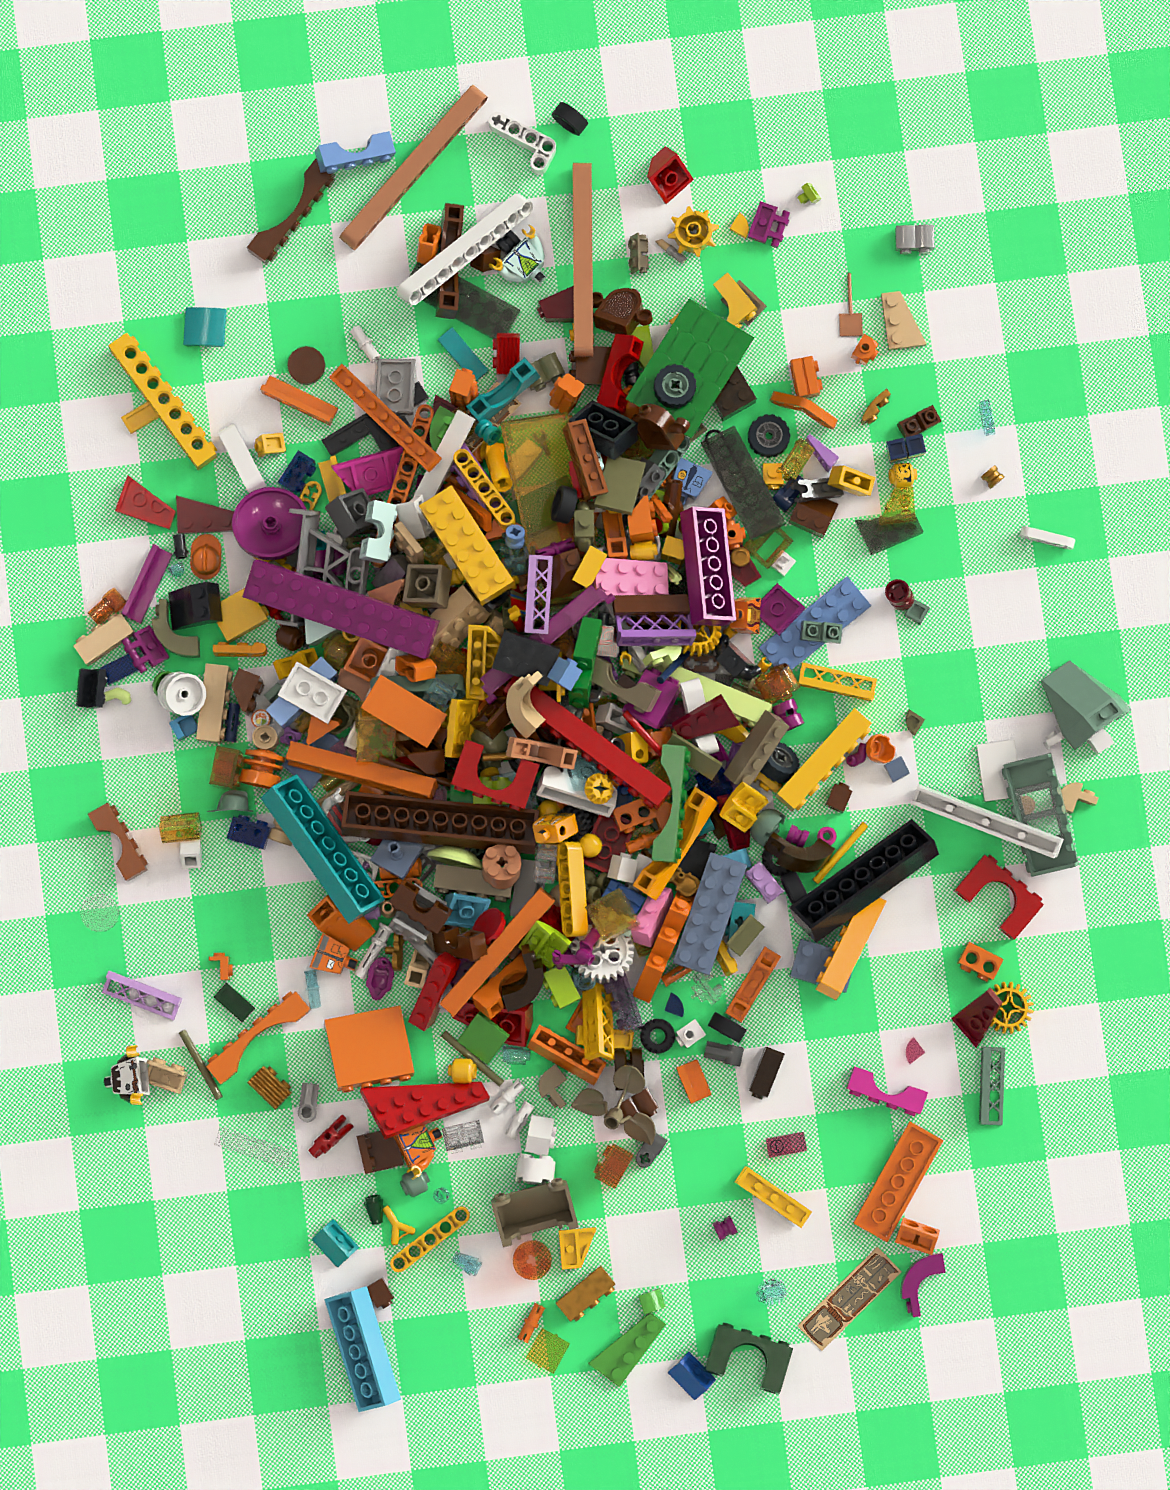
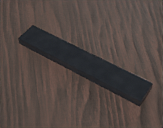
(357, 429)

